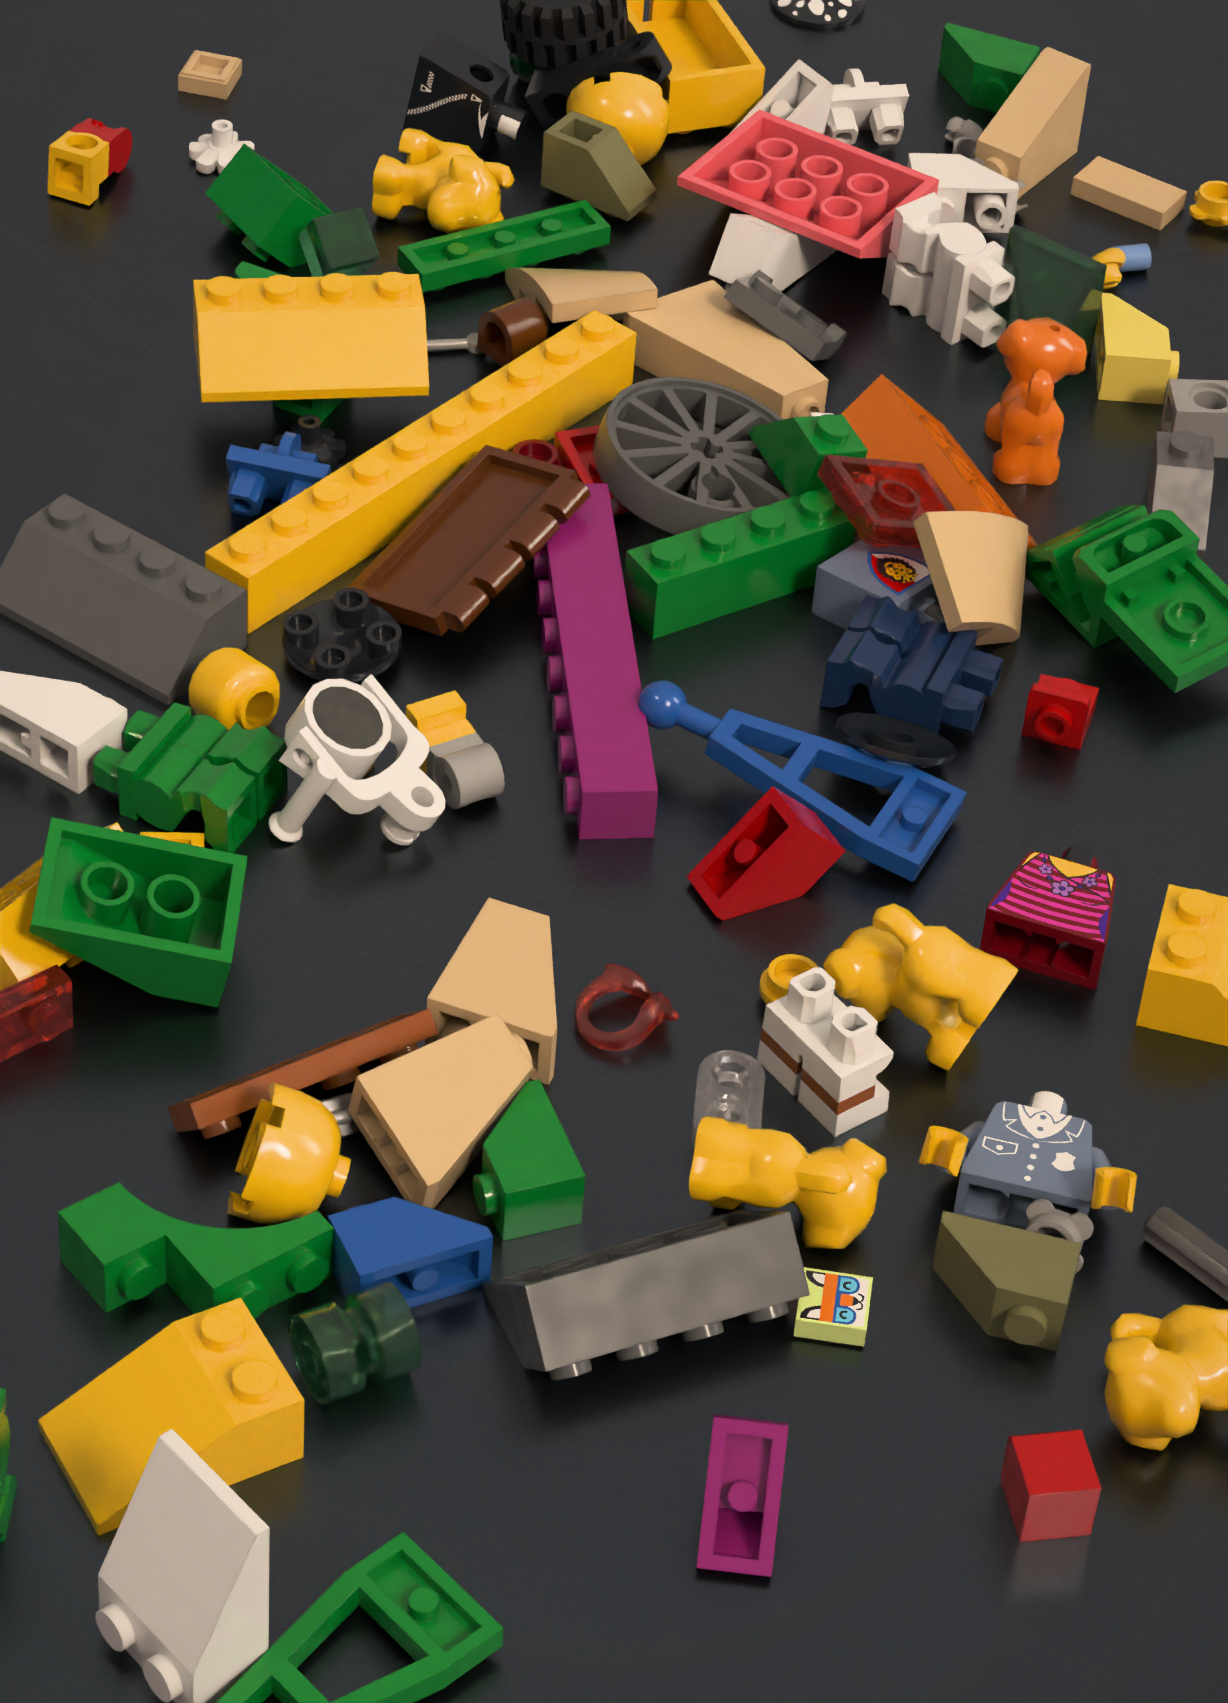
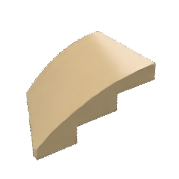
(575, 293)
(976, 570)

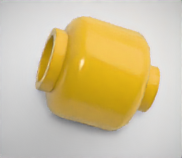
(234, 689)

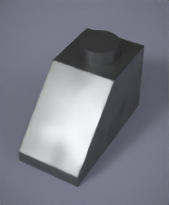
(1182, 480)

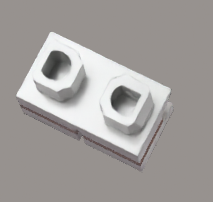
(825, 1053)

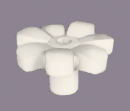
(216, 148)

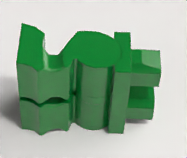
(194, 765)

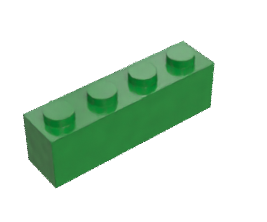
(734, 562)

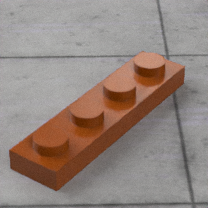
(330, 1064)

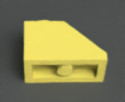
(1132, 354)

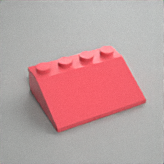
(808, 184)

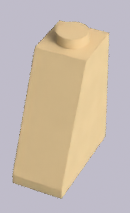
(1038, 120)
(502, 970)
(440, 1105)

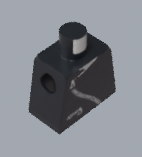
(461, 96)

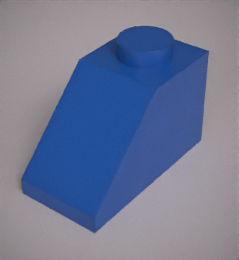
(411, 1247)

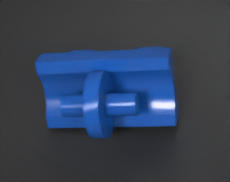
(270, 473)

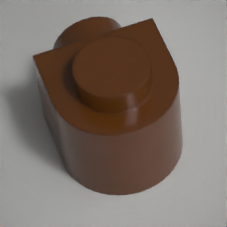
(511, 330)

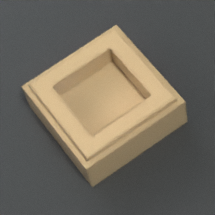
(210, 74)

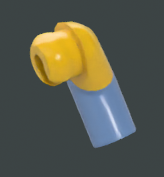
(1123, 259)

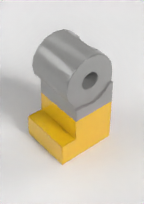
(457, 756)

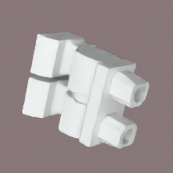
(946, 273)

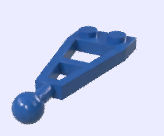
(902, 832)

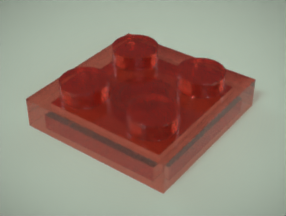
(883, 497)

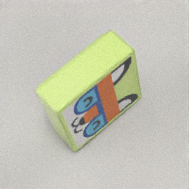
(835, 1308)

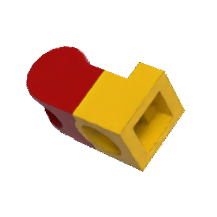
(85, 159)

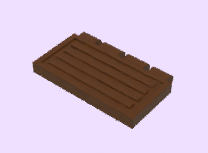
(471, 540)

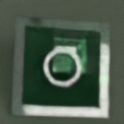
(1052, 284)

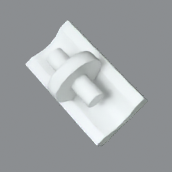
(865, 107)

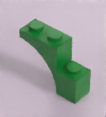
(129, 1249)

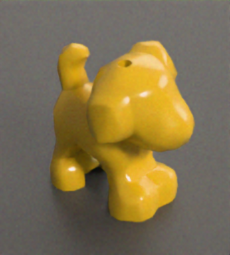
(442, 180)
(924, 975)
(771, 1169)
(1166, 1373)

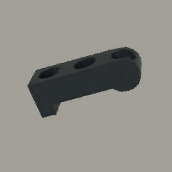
(637, 55)

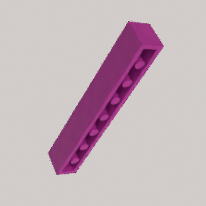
(596, 677)

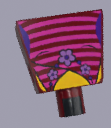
(1053, 916)

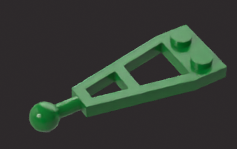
(411, 1602)

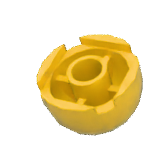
(631, 106)
(288, 1159)

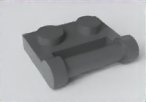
(785, 317)

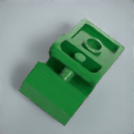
(1138, 582)

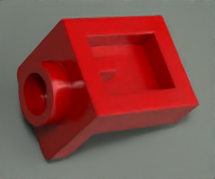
(1059, 711)

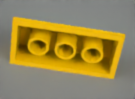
(310, 337)

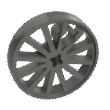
(699, 472)

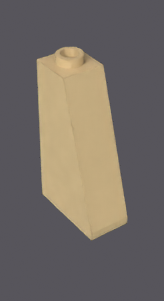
(712, 340)

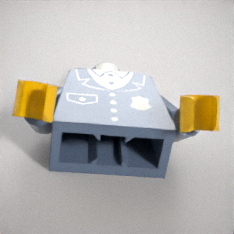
(1028, 1157)

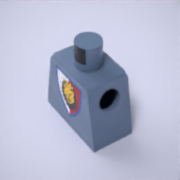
(874, 572)

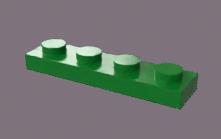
(504, 244)

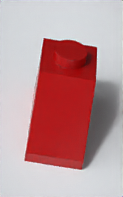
(766, 858)

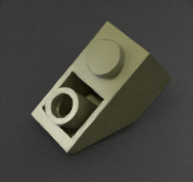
(595, 164)

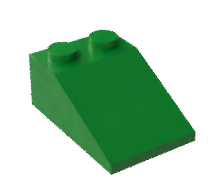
(141, 908)

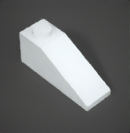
(759, 245)
(58, 726)

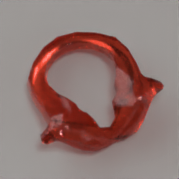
(652, 1013)

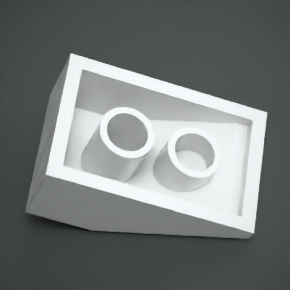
(186, 1579)

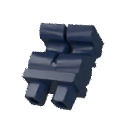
(911, 668)

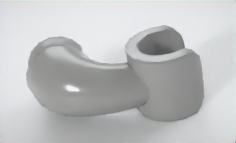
(963, 136)

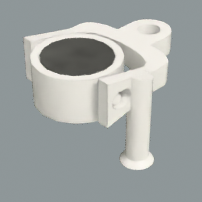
(333, 745)

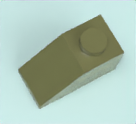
(1008, 1277)

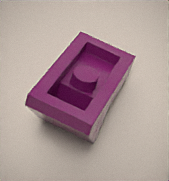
(742, 1495)

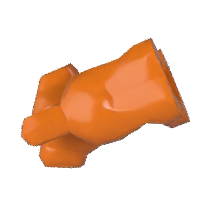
(1027, 416)

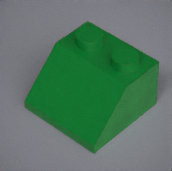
(265, 206)

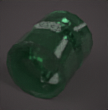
(364, 1339)

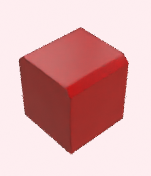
(1050, 1485)

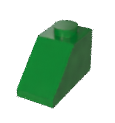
(983, 65)
(799, 446)
(529, 1170)

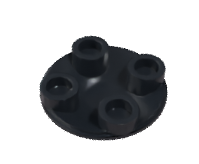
(342, 638)

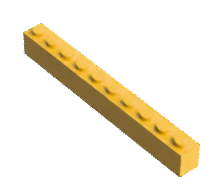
(384, 489)

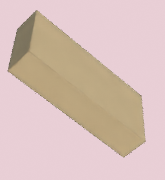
(1128, 193)

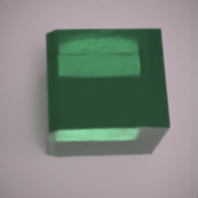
(339, 244)

